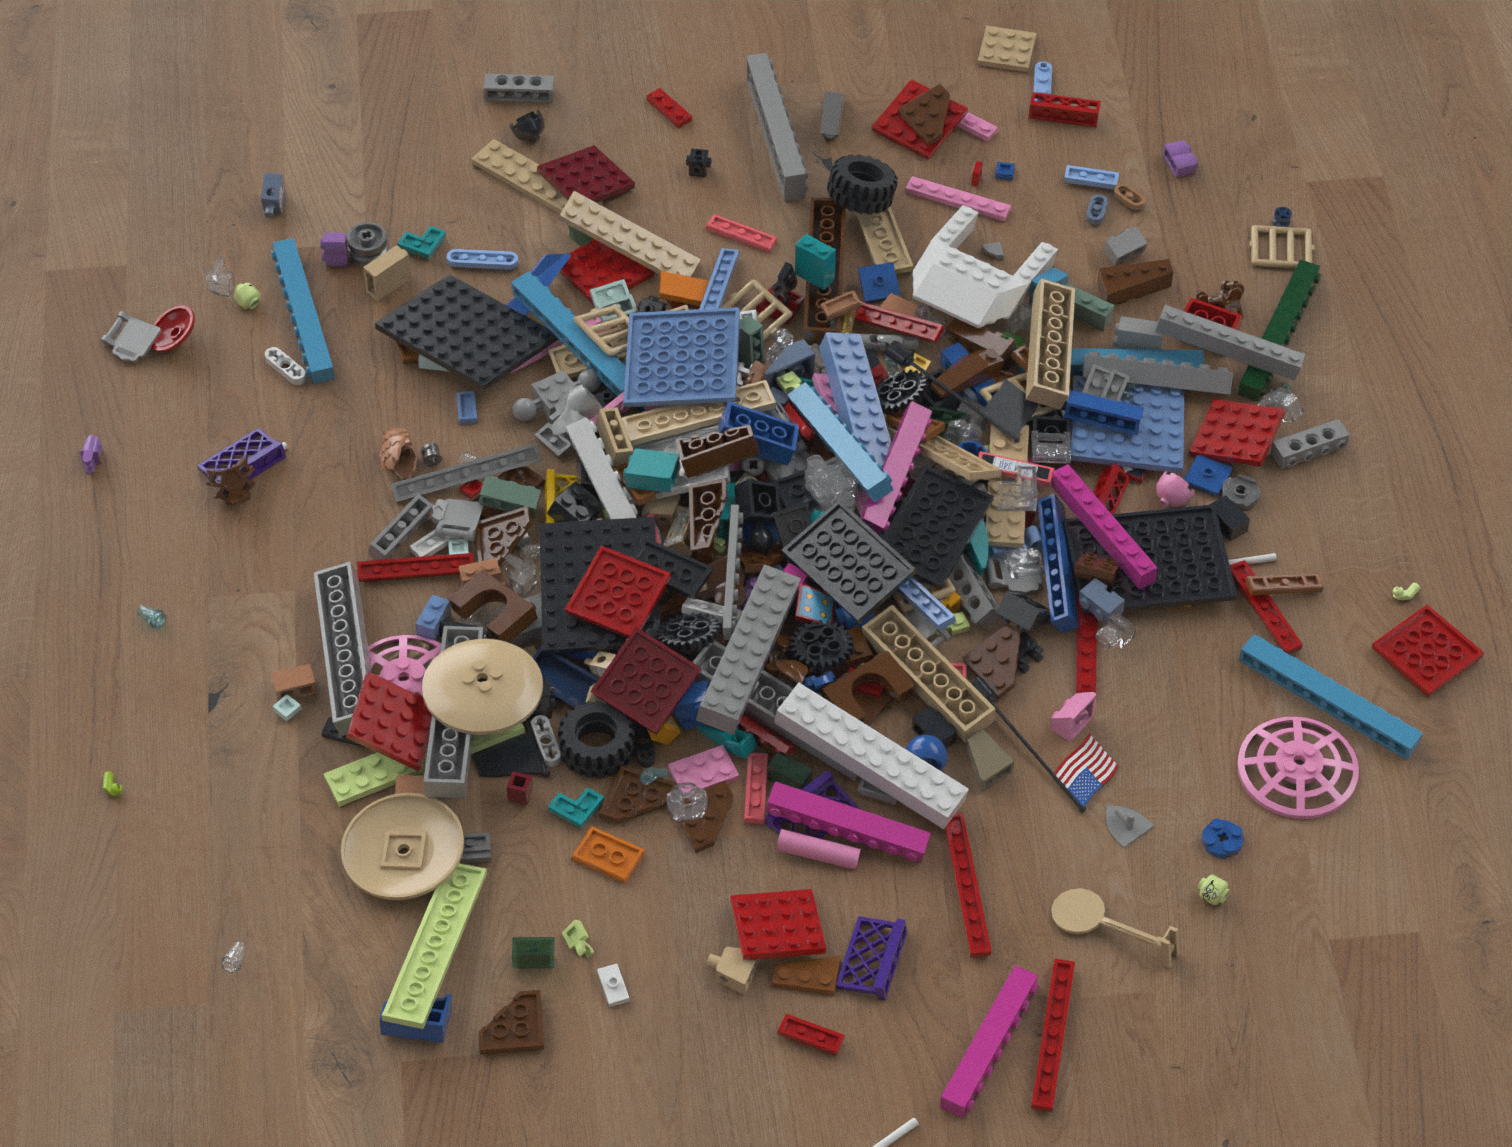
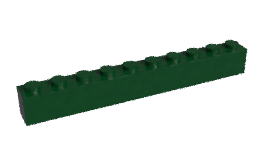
(1282, 324)

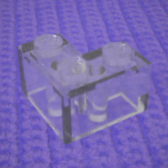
(1019, 494)

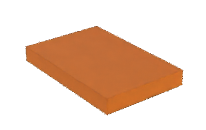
(682, 288)
(608, 855)

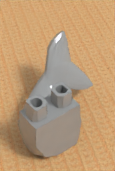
(574, 406)

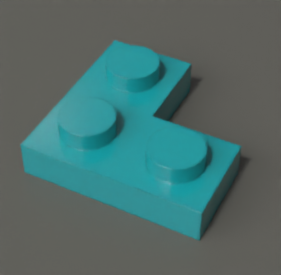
(425, 245)
(577, 811)

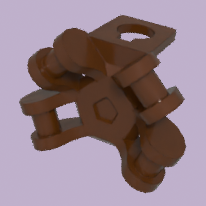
(1229, 296)
(232, 481)

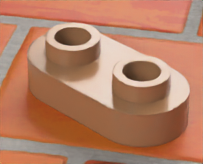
(1129, 196)

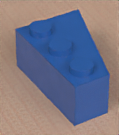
(435, 1026)

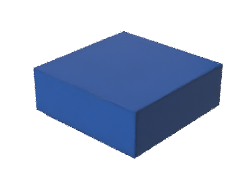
(1005, 170)

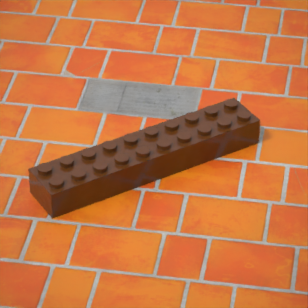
(827, 226)

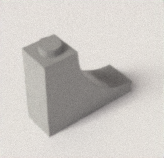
(832, 113)

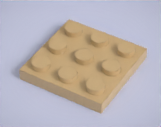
(1007, 49)

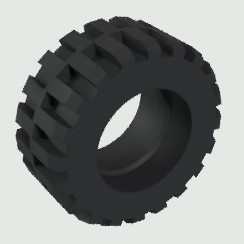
(862, 184)
(602, 759)

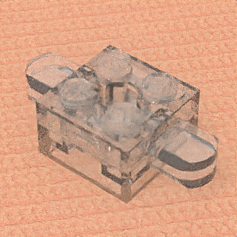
(830, 482)

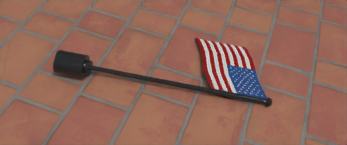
(1080, 772)

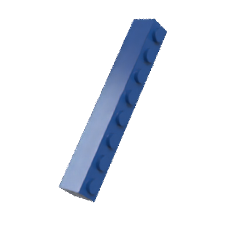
(1057, 564)

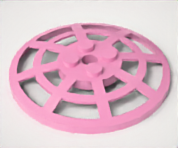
(404, 666)
(1295, 773)

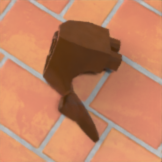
(719, 572)

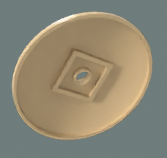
(488, 706)
(399, 822)

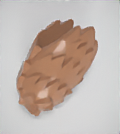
(398, 452)

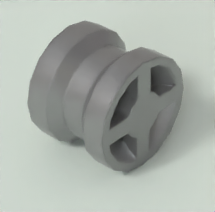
(431, 454)

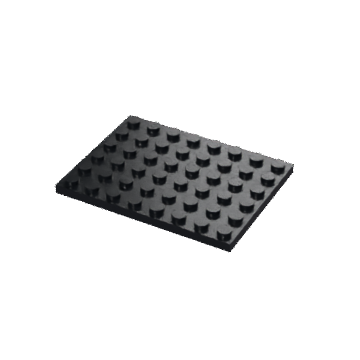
(466, 332)
(1183, 546)
(564, 559)

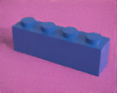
(1103, 412)

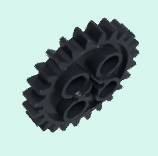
(900, 390)
(689, 632)
(821, 645)

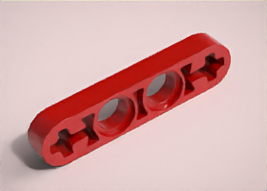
(796, 418)

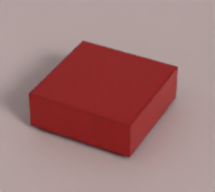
(977, 173)
(471, 488)

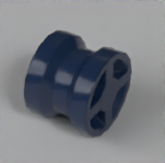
(1282, 217)

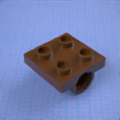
(1103, 569)

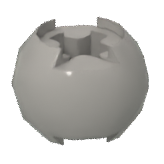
(753, 472)

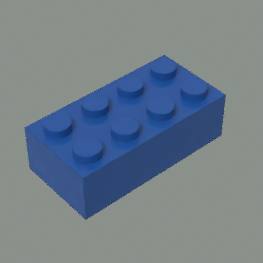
(773, 435)

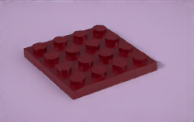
(586, 173)
(646, 680)

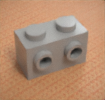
(1125, 246)

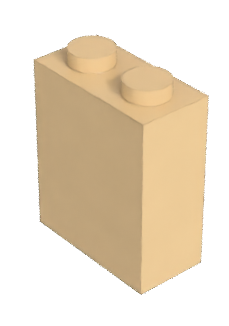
(387, 272)

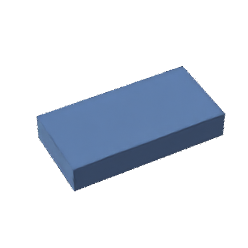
(467, 408)

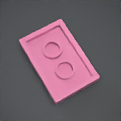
(705, 768)

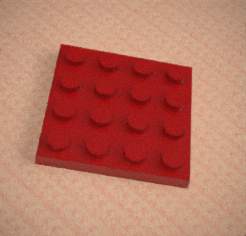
(894, 128)
(601, 265)
(1237, 432)
(617, 592)
(1427, 650)
(391, 721)
(777, 924)

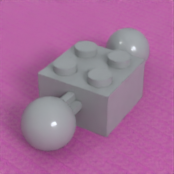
(550, 391)

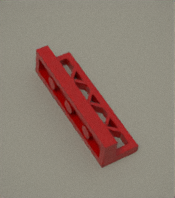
(1064, 111)
(1109, 480)

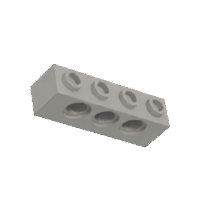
(519, 88)
(1309, 444)
(400, 528)
(974, 593)

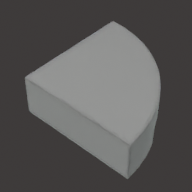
(993, 249)

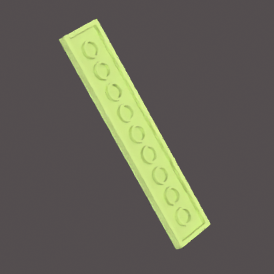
(380, 772)
(434, 947)

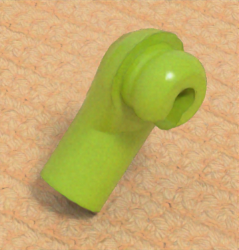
(110, 787)

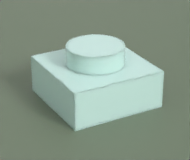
(458, 546)
(286, 707)

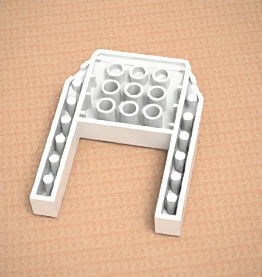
(968, 286)

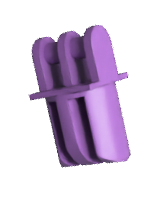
(91, 453)

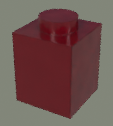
(519, 788)

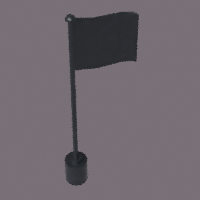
(1005, 410)
(515, 754)

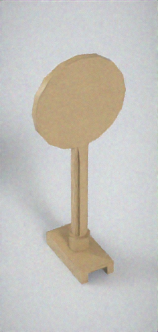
(1083, 911)

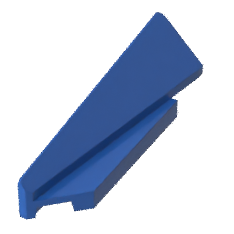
(546, 271)

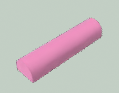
(818, 849)

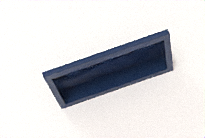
(569, 680)

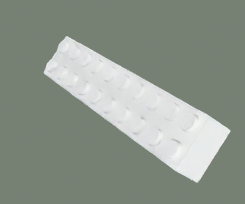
(871, 755)

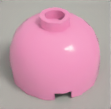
(1173, 490)

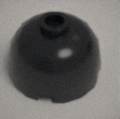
(528, 126)

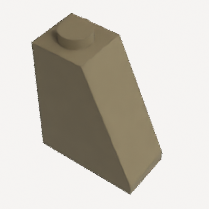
(988, 760)

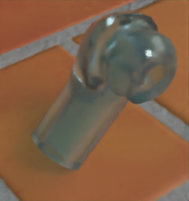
(652, 773)

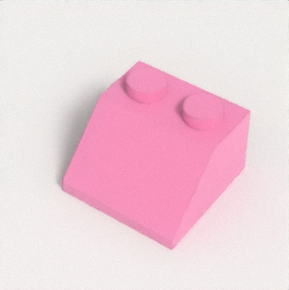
(1074, 715)

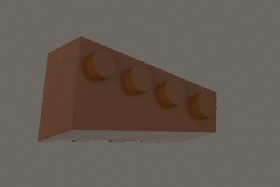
(1134, 280)
(980, 339)
(716, 450)
(860, 655)

